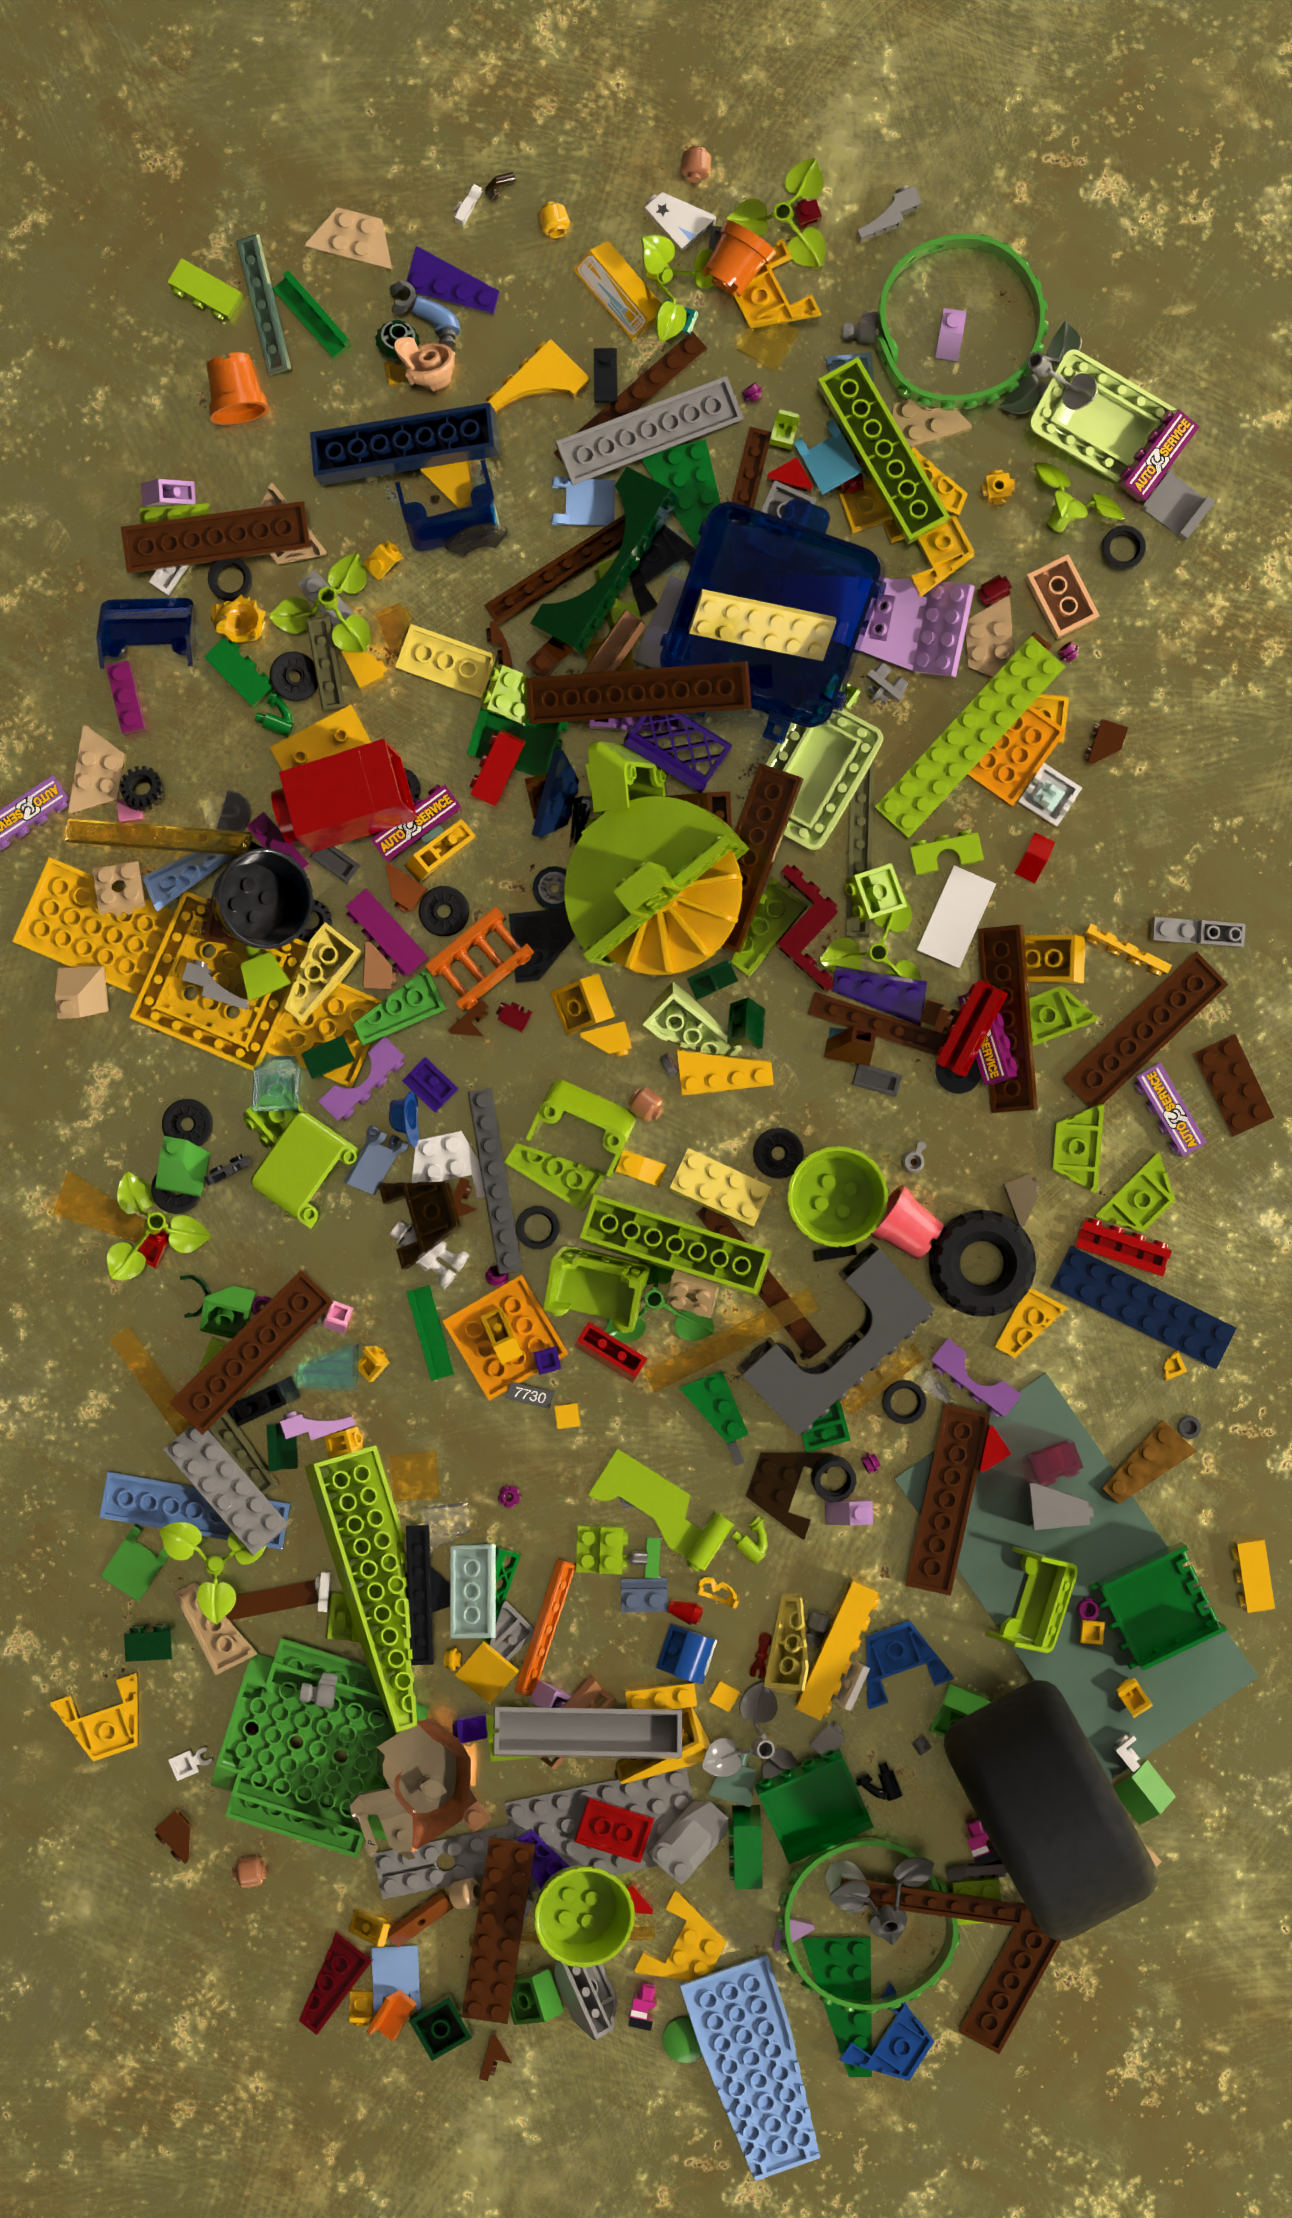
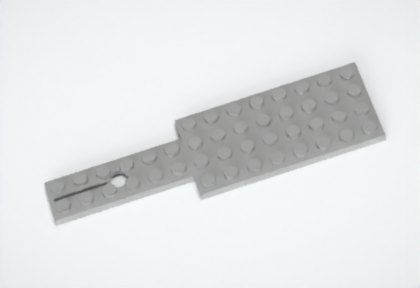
(555, 1819)

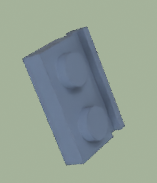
(644, 1595)

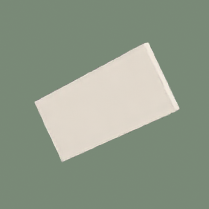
(956, 917)

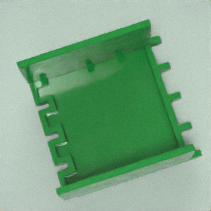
(1159, 1607)

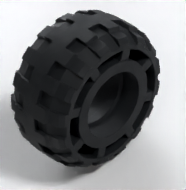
(1017, 1270)

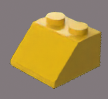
(582, 1004)

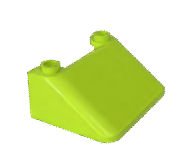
(301, 1164)

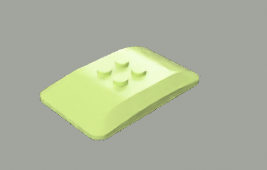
(1105, 430)
(832, 766)

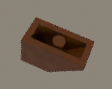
(548, 658)

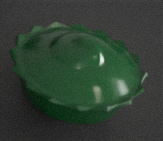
(392, 331)

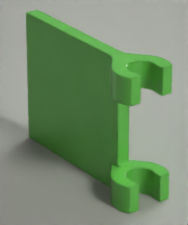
(134, 1566)

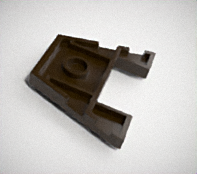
(431, 1215)
(775, 1485)

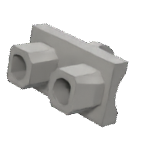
(878, 677)

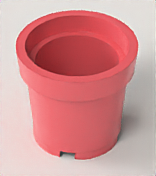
(908, 1224)

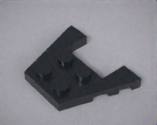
(665, 552)

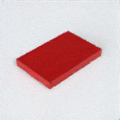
(614, 1829)

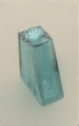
(330, 1371)

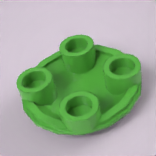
(681, 2041)

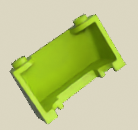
(596, 1286)

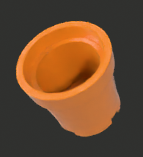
(737, 258)
(234, 390)

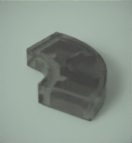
(476, 537)

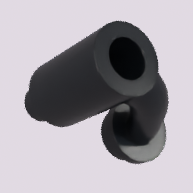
(891, 1788)

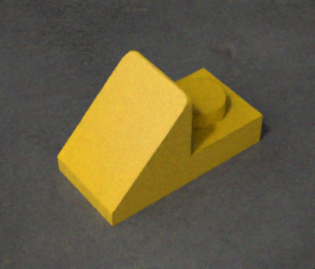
(369, 1927)

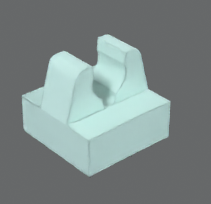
(1048, 796)

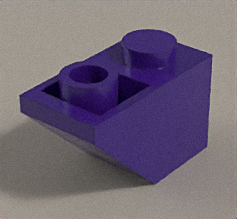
(470, 1727)

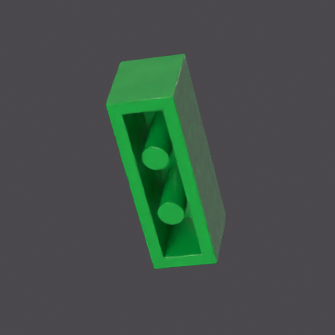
(239, 672)

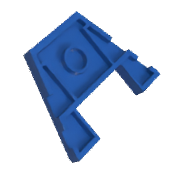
(896, 1651)
(900, 2047)

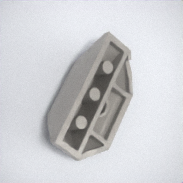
(587, 1997)

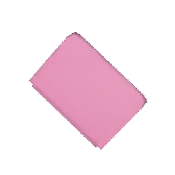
(126, 813)
(338, 1317)

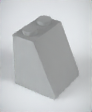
(1055, 1508)

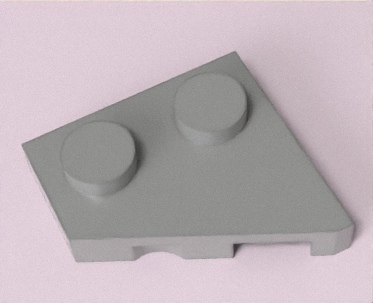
(511, 1631)

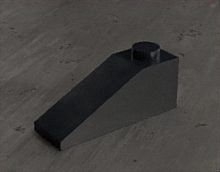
(264, 1401)

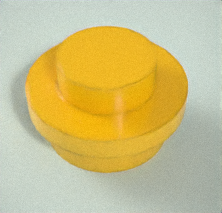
(452, 1659)

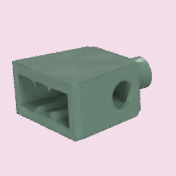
(737, 1787)

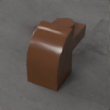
(939, 1014)

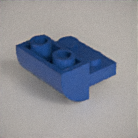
(686, 1654)

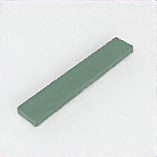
(263, 304)

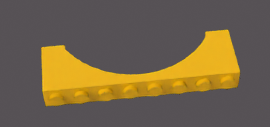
(545, 372)

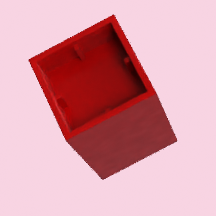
(343, 797)

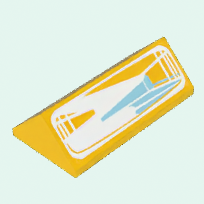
(618, 289)

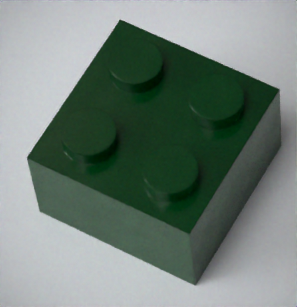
(150, 1643)
(440, 2026)

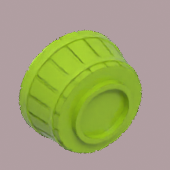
(837, 1196)
(583, 1916)

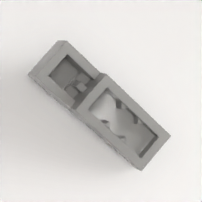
(904, 202)
(311, 586)
(200, 975)

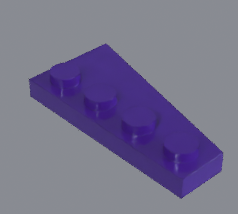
(448, 284)
(884, 992)
(545, 1860)

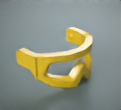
(732, 1599)

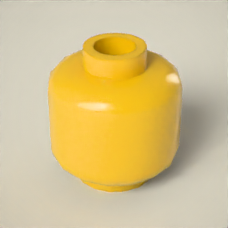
(553, 219)

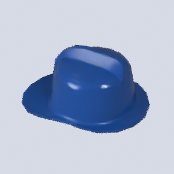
(403, 1117)

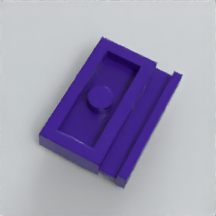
(430, 1084)

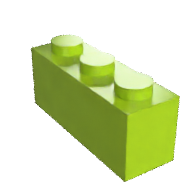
(204, 290)

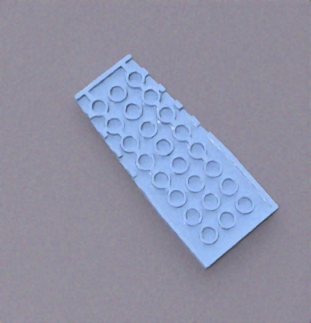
(753, 2064)

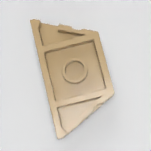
(353, 238)
(926, 424)
(274, 497)
(990, 638)
(96, 772)

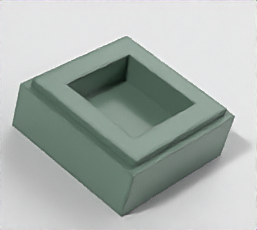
(432, 834)

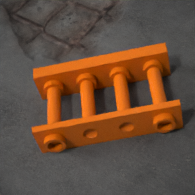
(476, 937)

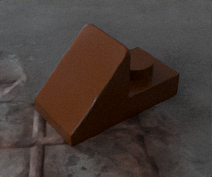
(535, 788)
(465, 1026)
(462, 1191)
(495, 2050)

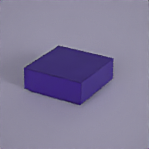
(547, 1360)

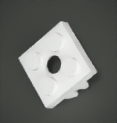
(1069, 787)

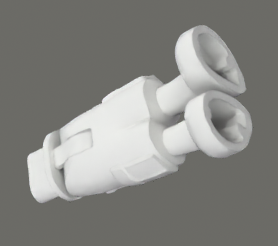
(406, 1235)

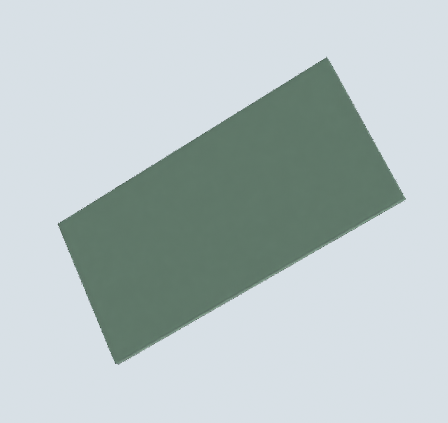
(1117, 1537)

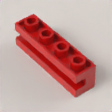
(971, 1027)
(1121, 1247)

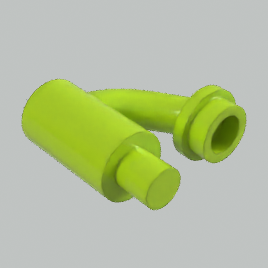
(747, 1547)

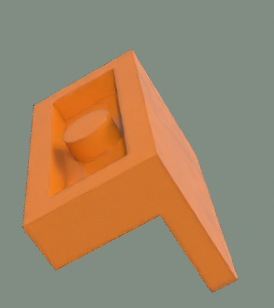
(392, 2015)

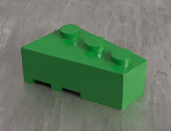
(716, 1403)
(746, 1847)

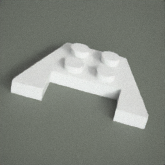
(446, 1159)

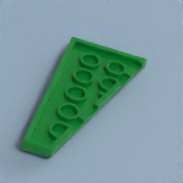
(691, 477)
(844, 1969)

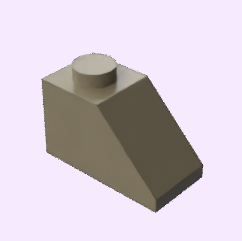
(1022, 1196)

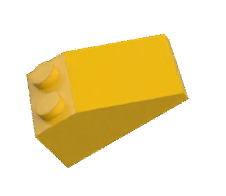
(1055, 959)

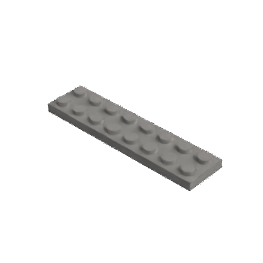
(649, 430)

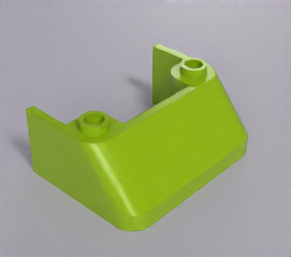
(614, 769)
(567, 1097)
(1041, 1604)

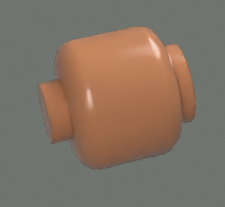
(696, 164)
(646, 1104)
(249, 1872)

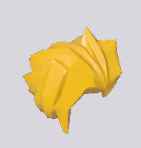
(238, 619)

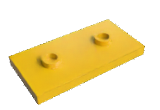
(322, 739)

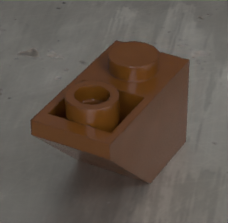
(1107, 741)
(852, 1046)
(177, 1833)

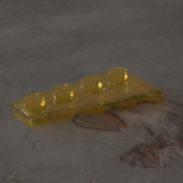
(93, 1208)

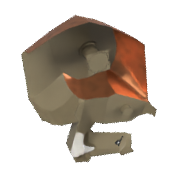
(417, 1801)

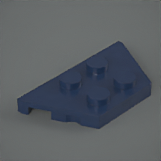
(557, 796)

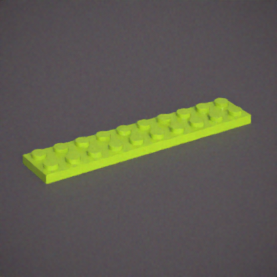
(970, 737)

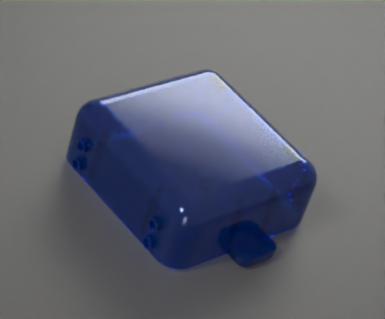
(787, 565)

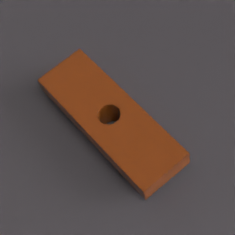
(419, 1919)

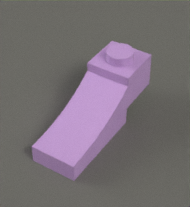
(297, 1424)

